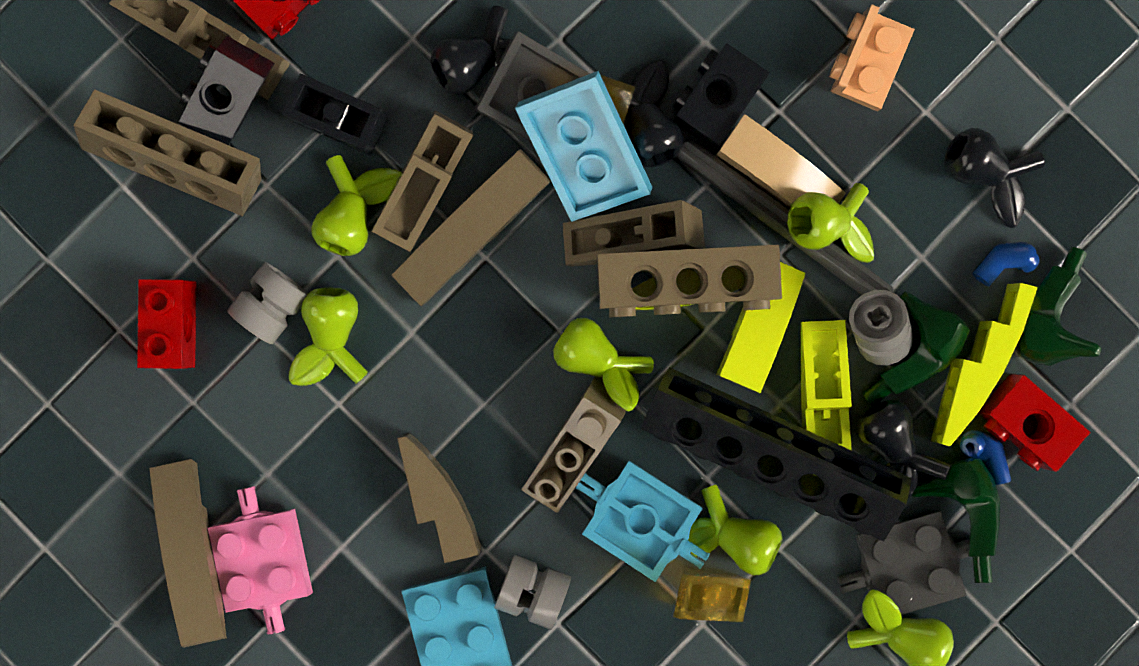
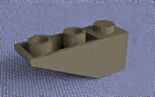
(574, 446)

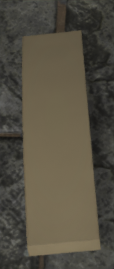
(195, 30)
(471, 227)
(187, 553)

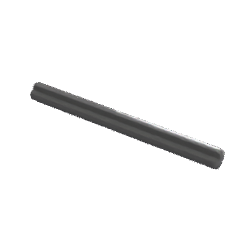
(775, 216)

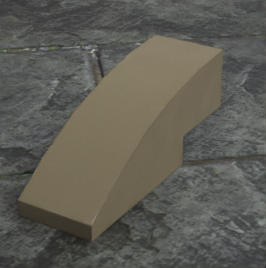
(422, 181)
(438, 499)

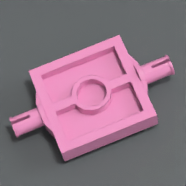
(260, 560)

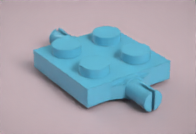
(642, 521)

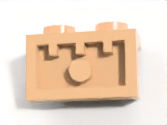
(872, 58)

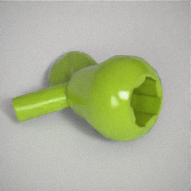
(819, 220)
(343, 223)
(329, 318)
(588, 351)
(747, 541)
(914, 640)

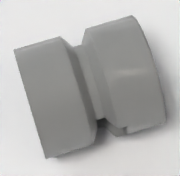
(268, 303)
(881, 327)
(548, 596)

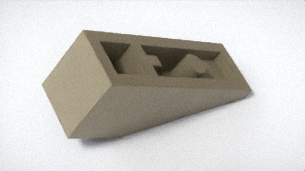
(649, 228)

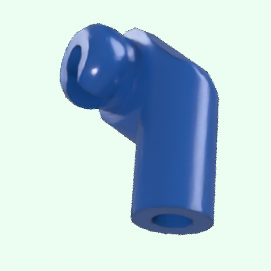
(1003, 256)
(990, 451)

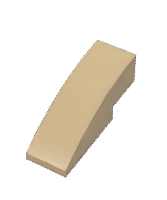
(774, 164)

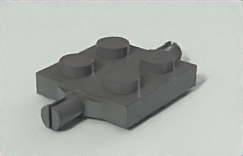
(912, 566)

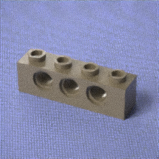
(168, 152)
(757, 263)

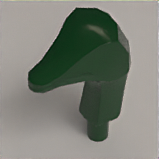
(1043, 336)
(940, 343)
(976, 491)

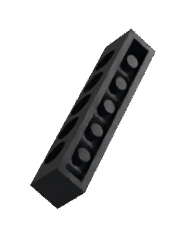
(845, 482)

